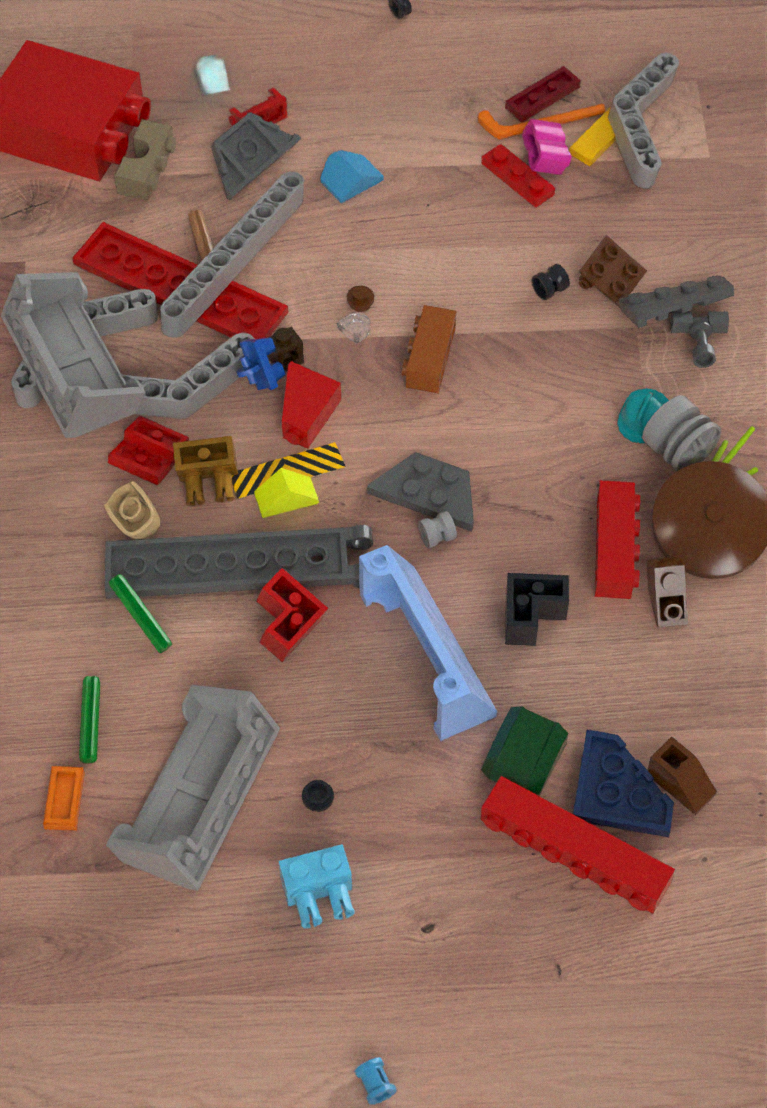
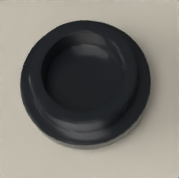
(317, 795)

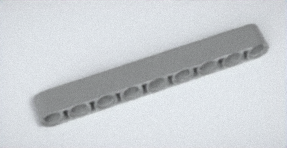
(231, 255)

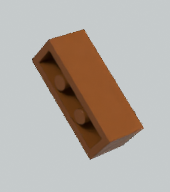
(429, 349)

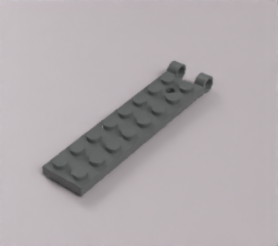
(234, 560)

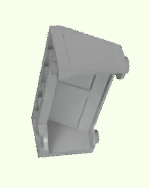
(67, 353)
(199, 787)

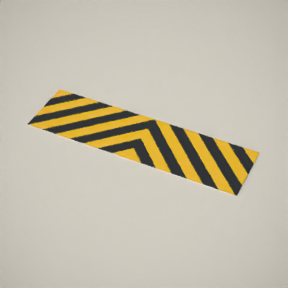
(309, 463)

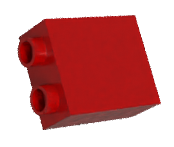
(69, 110)

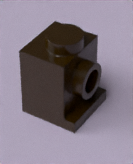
(287, 341)

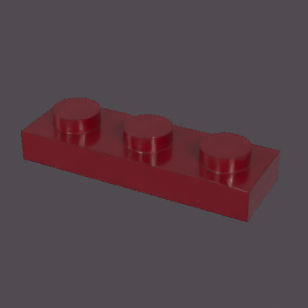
(542, 94)

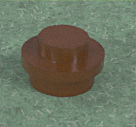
(360, 298)

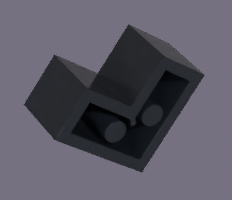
(530, 599)

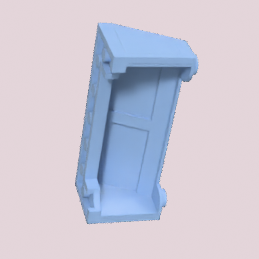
(394, 584)

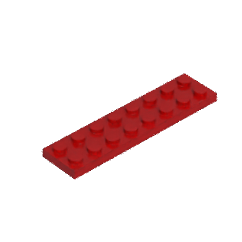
(141, 265)

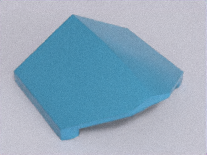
(348, 175)

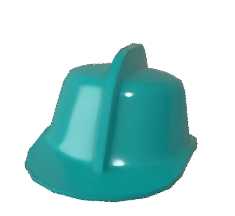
(638, 411)

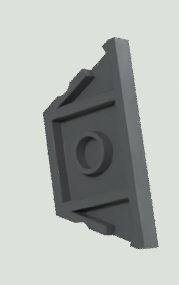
(248, 151)
(427, 488)

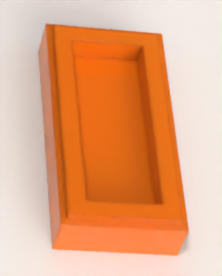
(64, 798)

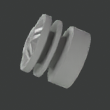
(681, 433)

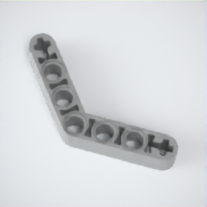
(627, 119)
(109, 316)
(194, 388)

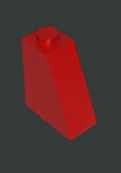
(307, 404)

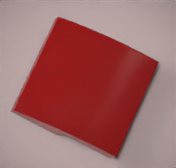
(146, 450)

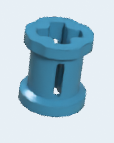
(375, 1081)

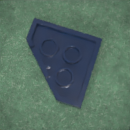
(618, 789)

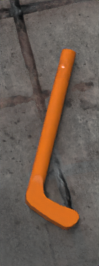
(501, 132)

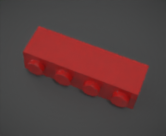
(616, 540)

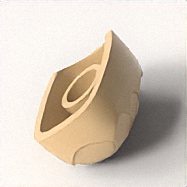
(133, 511)

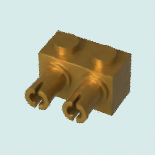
(203, 460)

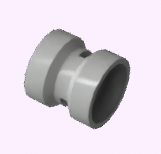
(437, 529)

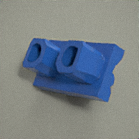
(257, 366)

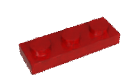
(518, 175)

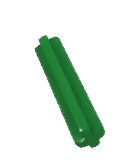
(140, 613)
(89, 719)

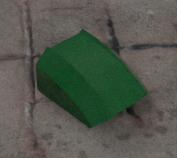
(525, 749)

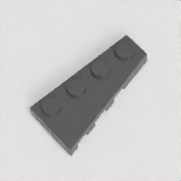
(657, 304)

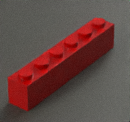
(577, 845)

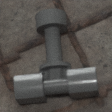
(700, 329)

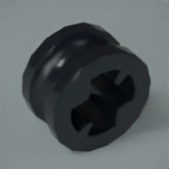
(400, 8)

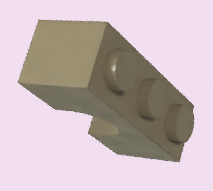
(140, 176)

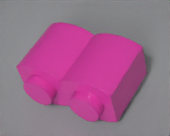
(546, 147)

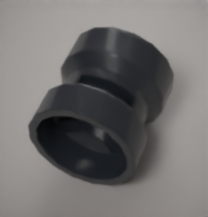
(551, 281)

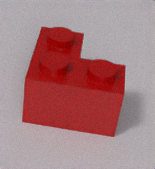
(295, 613)

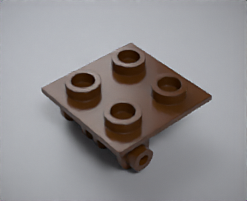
(611, 271)

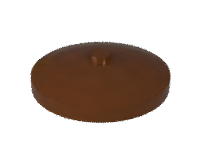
(711, 519)

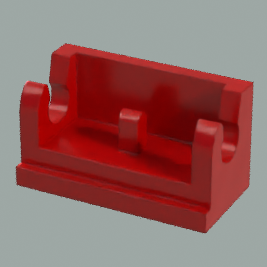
(271, 110)

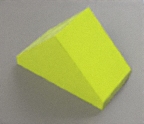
(285, 493)

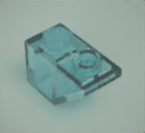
(211, 75)

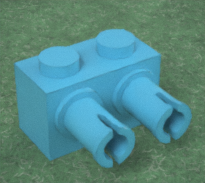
(315, 877)

